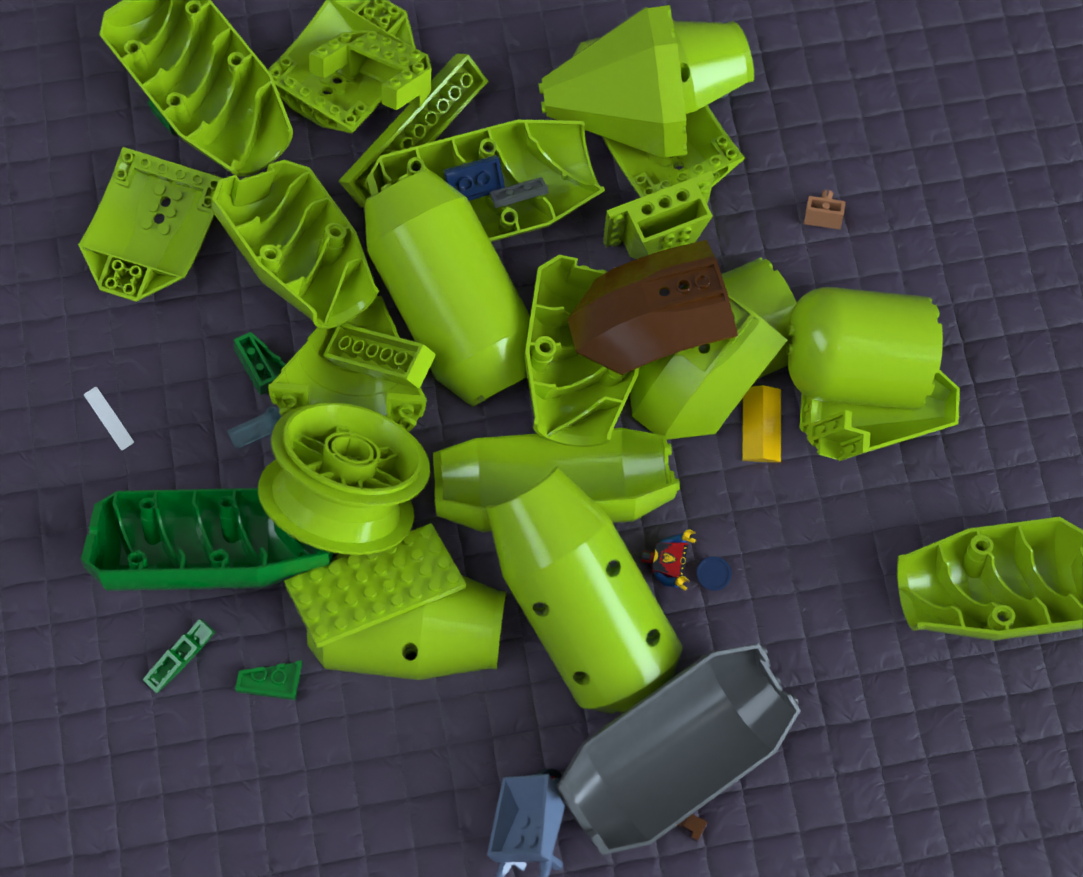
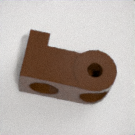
(694, 825)

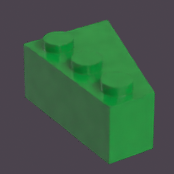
(258, 361)

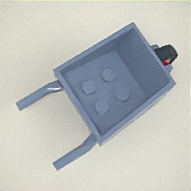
(527, 822)

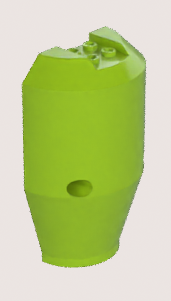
(711, 60)
(297, 241)
(570, 395)
(996, 581)
(447, 636)

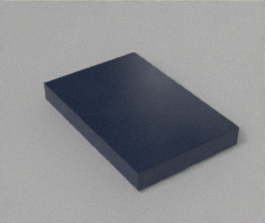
(476, 178)

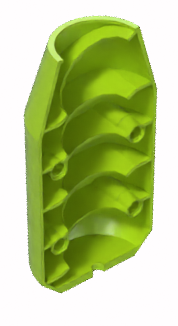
(201, 79)
(525, 152)
(592, 612)

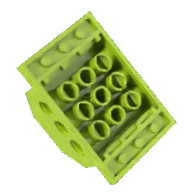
(661, 218)

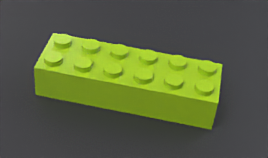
(379, 355)

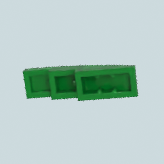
(179, 656)

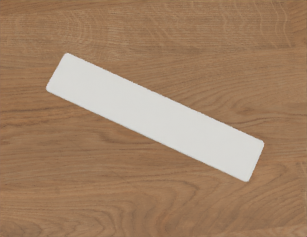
(108, 418)

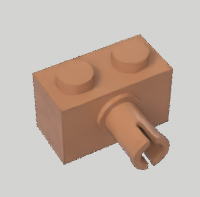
(824, 211)

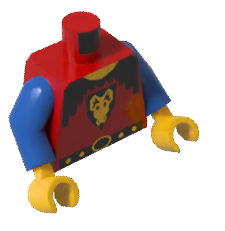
(669, 559)

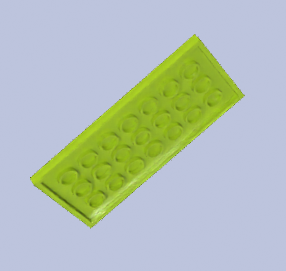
(374, 586)

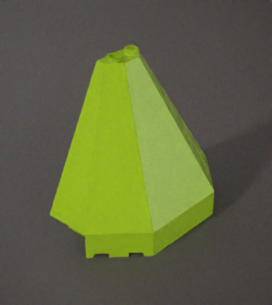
(625, 86)
(854, 429)

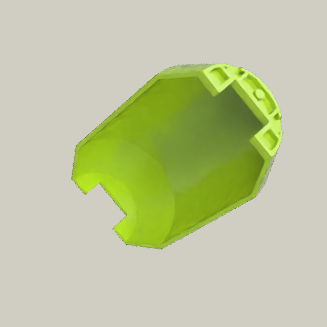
(448, 284)
(621, 476)

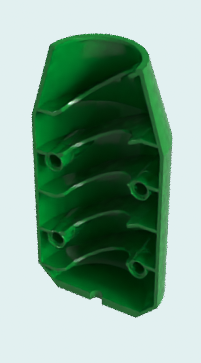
(191, 542)

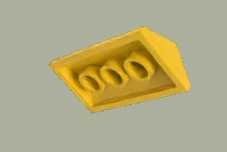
(761, 425)

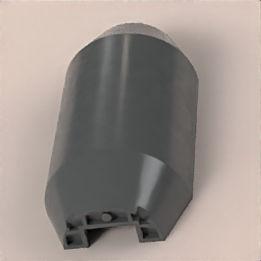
(677, 748)

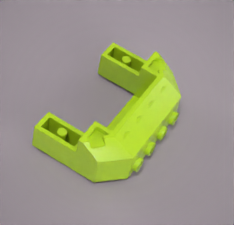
(400, 67)

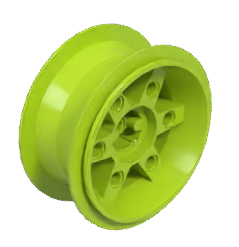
(343, 478)

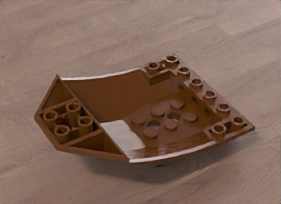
(629, 324)

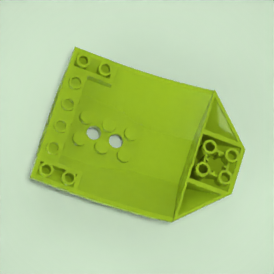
(355, 96)
(707, 150)
(123, 242)
(698, 391)

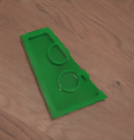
(273, 681)

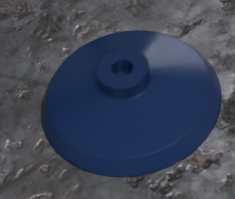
(714, 573)

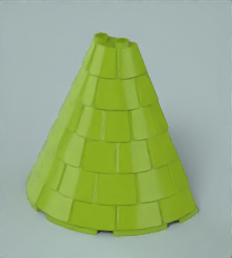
(314, 379)

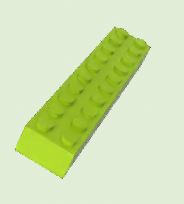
(416, 126)

